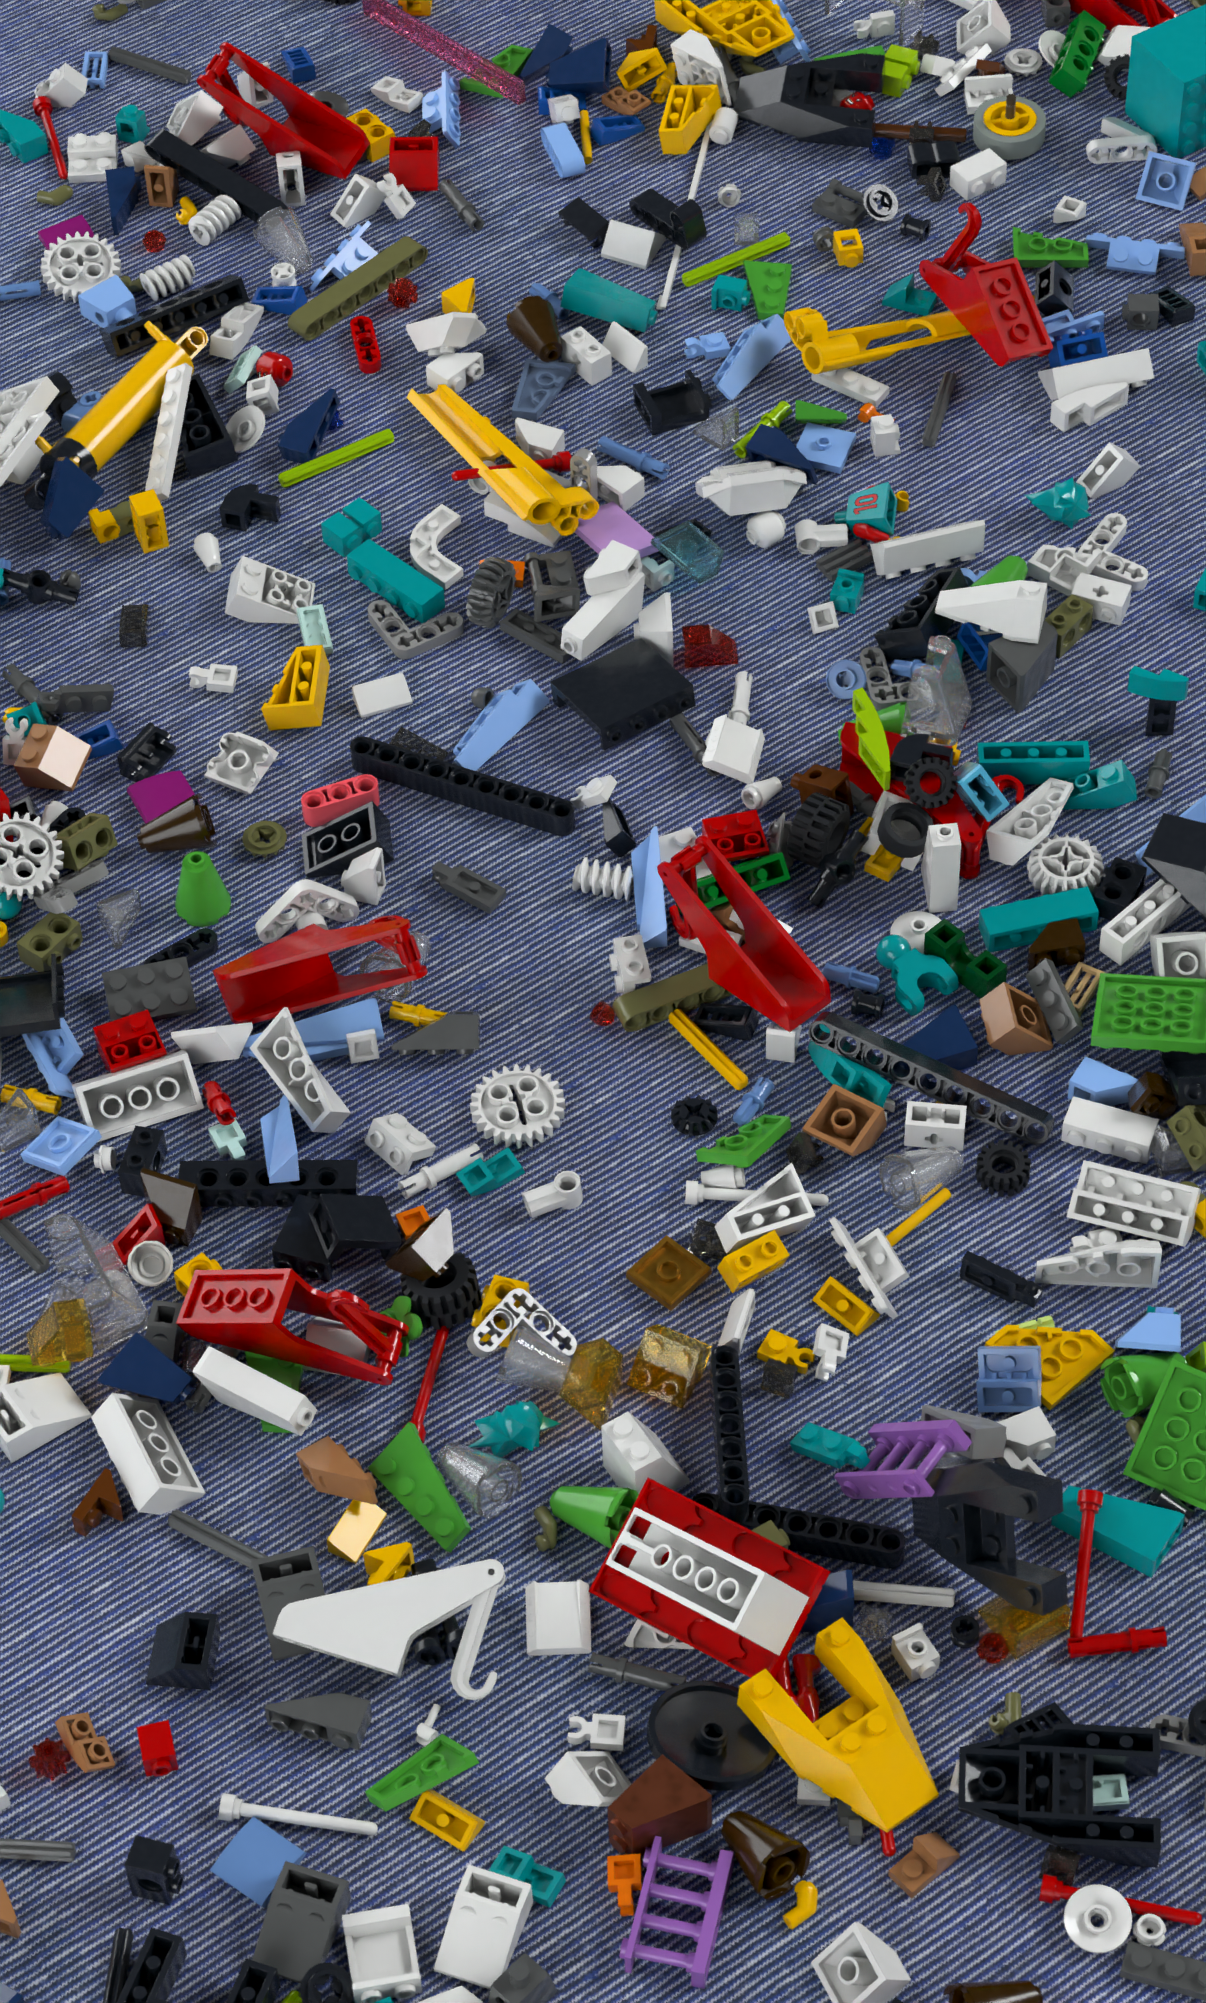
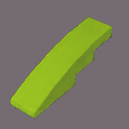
(872, 738)

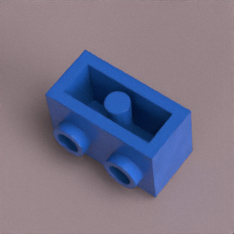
(1077, 349)

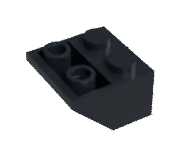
(185, 1651)

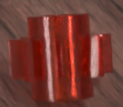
(402, 293)
(49, 1759)

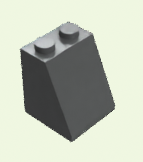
(1021, 667)

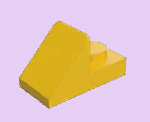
(388, 1563)

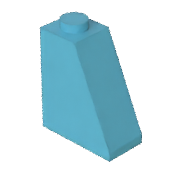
(979, 790)

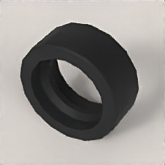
(894, 843)

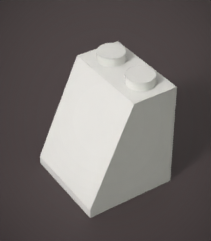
(636, 1454)

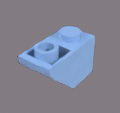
(1100, 1083)

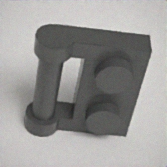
(839, 208)
(558, 566)

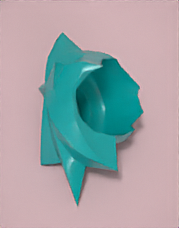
(1063, 503)
(513, 1428)

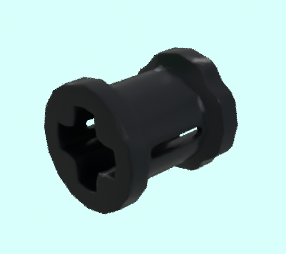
(915, 227)
(868, 1004)

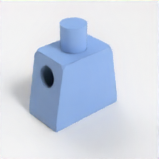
(107, 302)

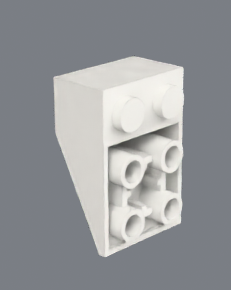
(699, 63)
(266, 593)
(37, 1413)
(483, 1926)

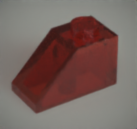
(707, 647)

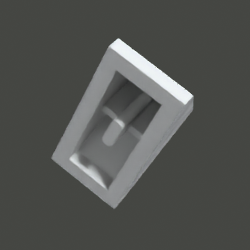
(782, 1044)

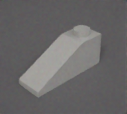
(986, 1435)

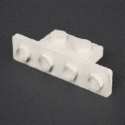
(876, 1262)

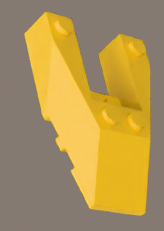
(737, 25)
(857, 1749)

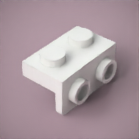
(982, 88)
(630, 963)
(398, 1142)

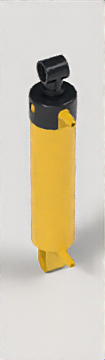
(118, 412)

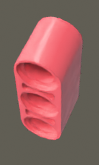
(338, 799)

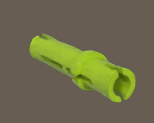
(769, 419)

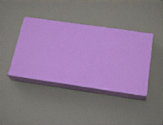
(616, 525)

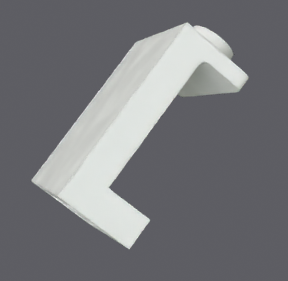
(382, 1954)

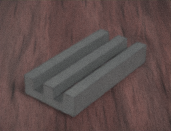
(842, 557)

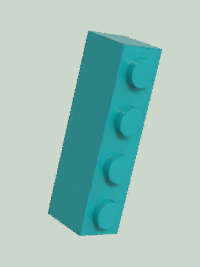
(395, 581)
(1034, 760)
(1024, 920)

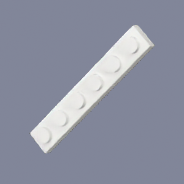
(168, 430)

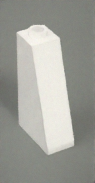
(602, 618)
(941, 867)
(254, 1392)

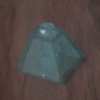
(690, 551)

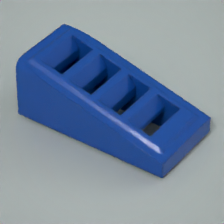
(299, 64)
(546, 93)
(614, 128)
(287, 298)
(108, 739)

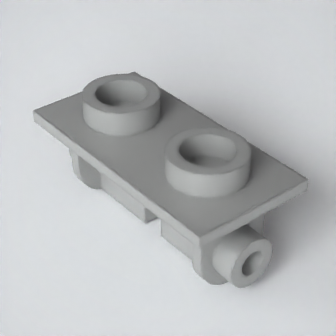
(778, 836)

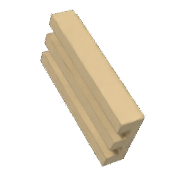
(1080, 967)

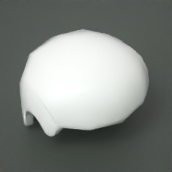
(150, 1263)

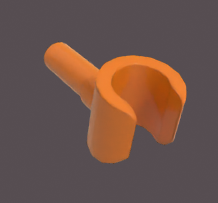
(867, 411)

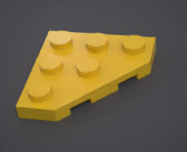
(1065, 1356)

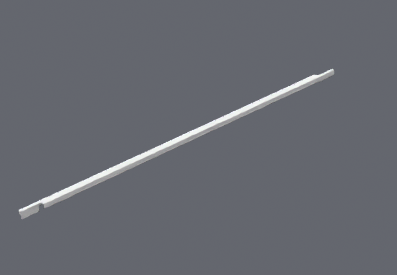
(663, 299)

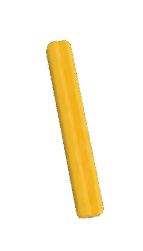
(708, 1049)

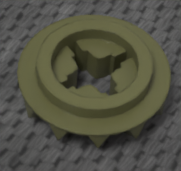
(268, 830)

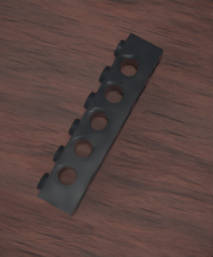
(175, 314)
(247, 1182)

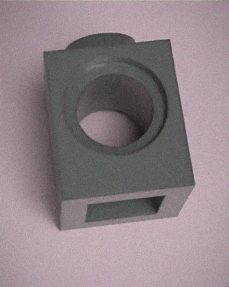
(1055, 12)
(1141, 311)

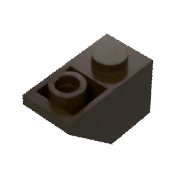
(1058, 942)
(1152, 1096)

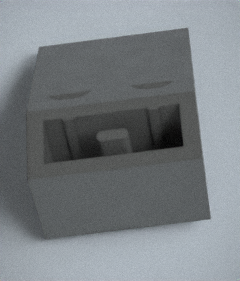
(282, 1581)
(301, 1920)

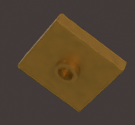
(668, 1273)

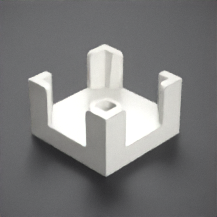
(901, 828)

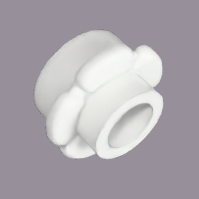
(733, 199)
(105, 1158)
(1152, 1922)

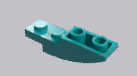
(849, 1074)

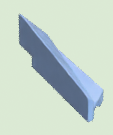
(750, 355)
(498, 723)
(649, 892)
(326, 1033)
(280, 1144)

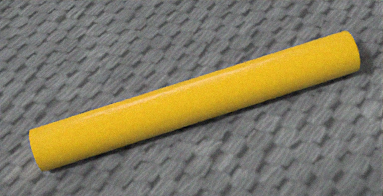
(585, 136)
(918, 1216)

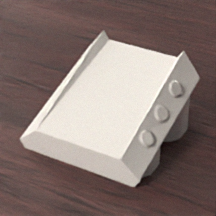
(1118, 43)
(733, 749)
(240, 762)
(558, 1618)

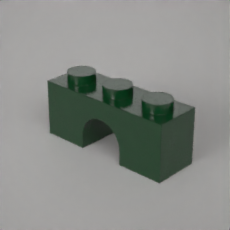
(975, 973)

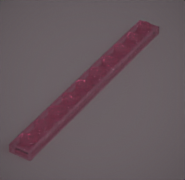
(446, 49)

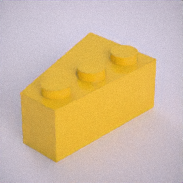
(687, 115)
(302, 691)

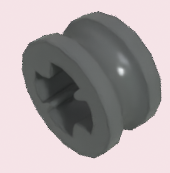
(819, 235)

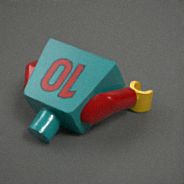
(873, 512)

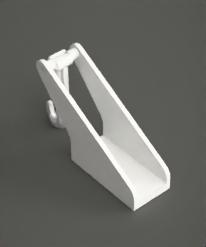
(381, 1620)

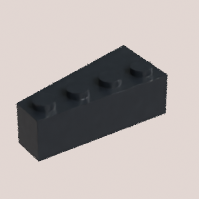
(204, 433)
(911, 631)

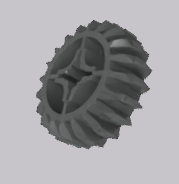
(491, 592)

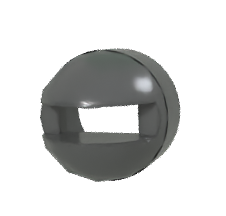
(72, 578)
(481, 696)

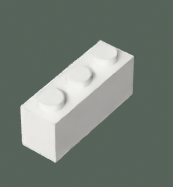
(1109, 1130)

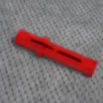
(36, 1195)
(1124, 1641)

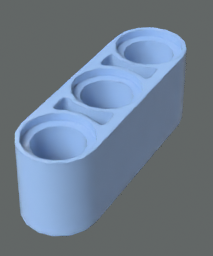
(562, 150)

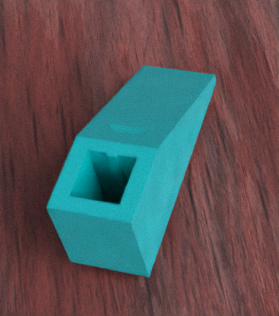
(22, 137)
(1102, 788)

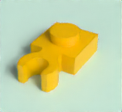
(784, 1348)

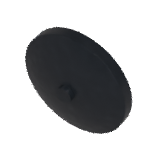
(708, 1736)

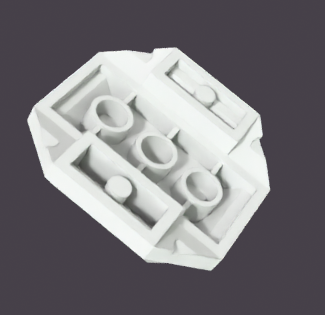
(751, 487)

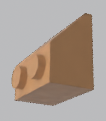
(51, 758)
(1014, 1021)
(846, 1121)

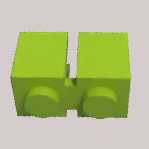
(900, 67)

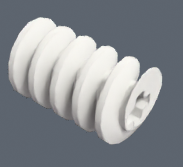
(214, 219)
(168, 276)
(604, 879)

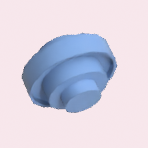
(844, 678)

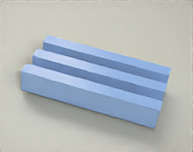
(93, 81)

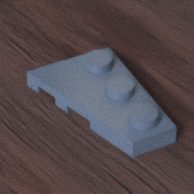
(539, 386)

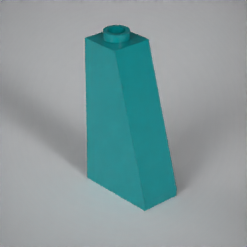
(608, 301)
(1125, 1529)

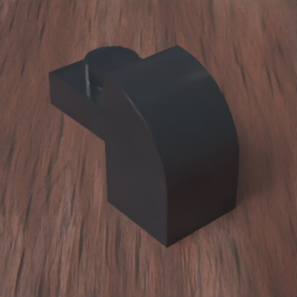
(65, 399)
(245, 503)
(913, 749)

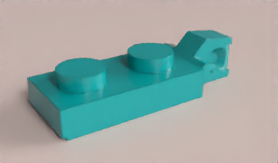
(829, 1447)

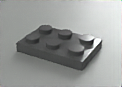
(157, 986)

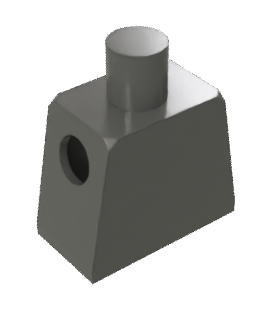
(523, 1983)

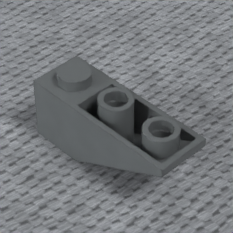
(451, 1031)
(163, 1330)
(327, 1717)

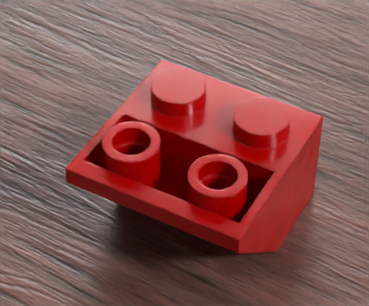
(415, 162)
(736, 835)
(128, 1041)

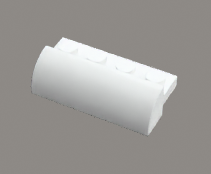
(1134, 1203)

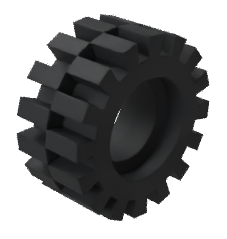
(1111, 76)
(946, 777)
(1003, 1181)

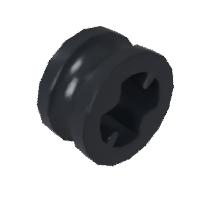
(971, 1624)

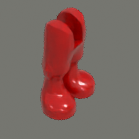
(805, 1669)

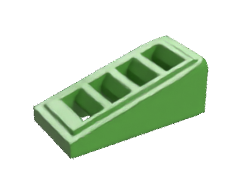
(816, 414)

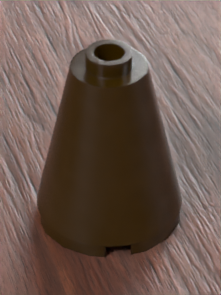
(536, 327)
(179, 828)
(765, 1854)
(994, 1992)

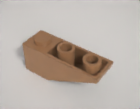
(1194, 240)
(335, 1473)

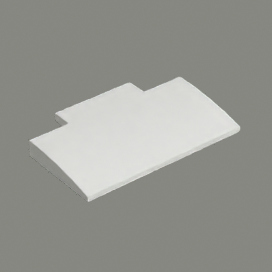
(22, 420)

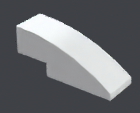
(235, 330)
(1088, 405)
(498, 509)

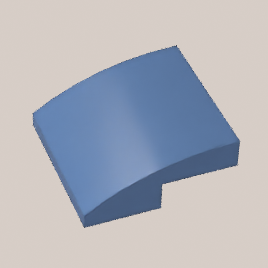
(1009, 1378)
(256, 1860)

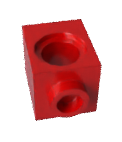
(157, 1748)

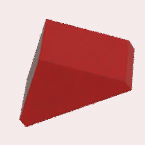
(142, 1228)

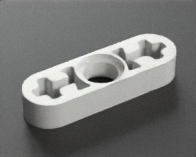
(1103, 145)

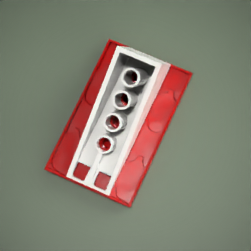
(709, 1581)

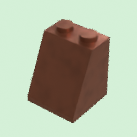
(658, 1804)

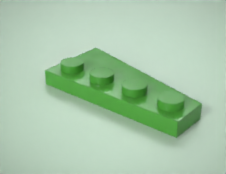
(416, 1483)

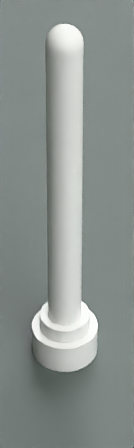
(697, 1192)
(232, 1808)

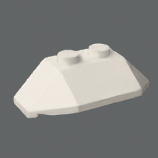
(445, 332)

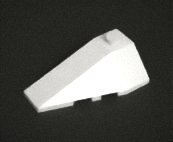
(194, 117)
(1005, 607)
(1028, 822)
(1116, 1264)

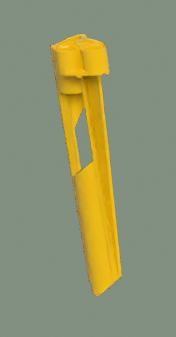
(846, 348)
(526, 487)

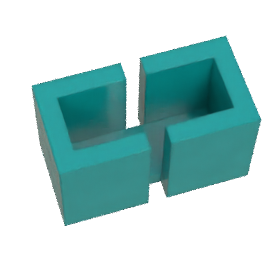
(346, 534)

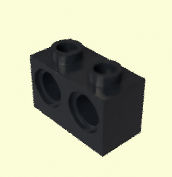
(1119, 887)

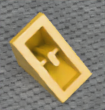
(640, 68)
(459, 297)

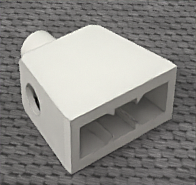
(290, 173)

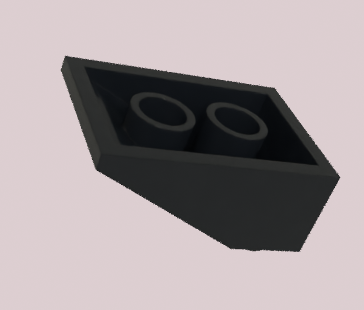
(335, 844)

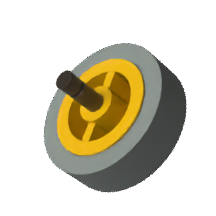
(1009, 126)

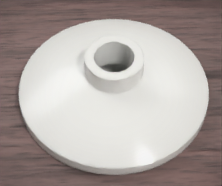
(1050, 45)
(246, 427)
(913, 927)
(1101, 1902)

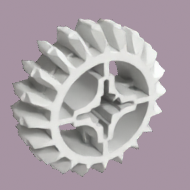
(1047, 864)

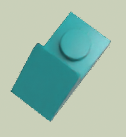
(907, 298)

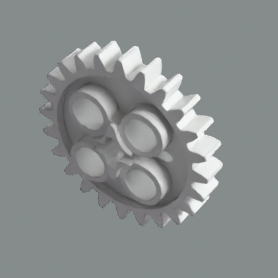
(86, 266)
(30, 836)
(498, 1114)

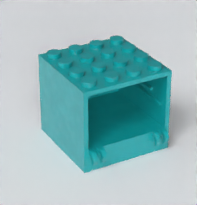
(1170, 82)

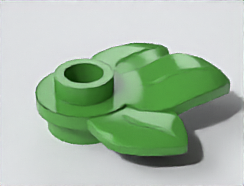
(401, 1311)

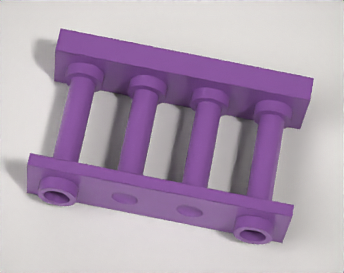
(895, 1441)
(703, 1932)

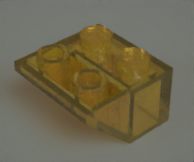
(61, 1334)
(668, 1365)
(593, 1380)
(1021, 1628)

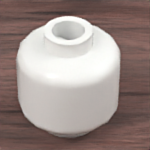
(765, 528)

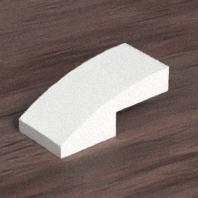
(394, 93)

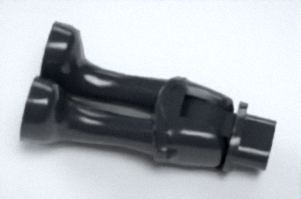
(429, 1649)

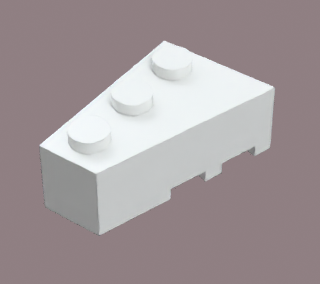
(774, 1206)

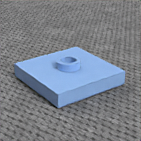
(826, 446)
(61, 1145)

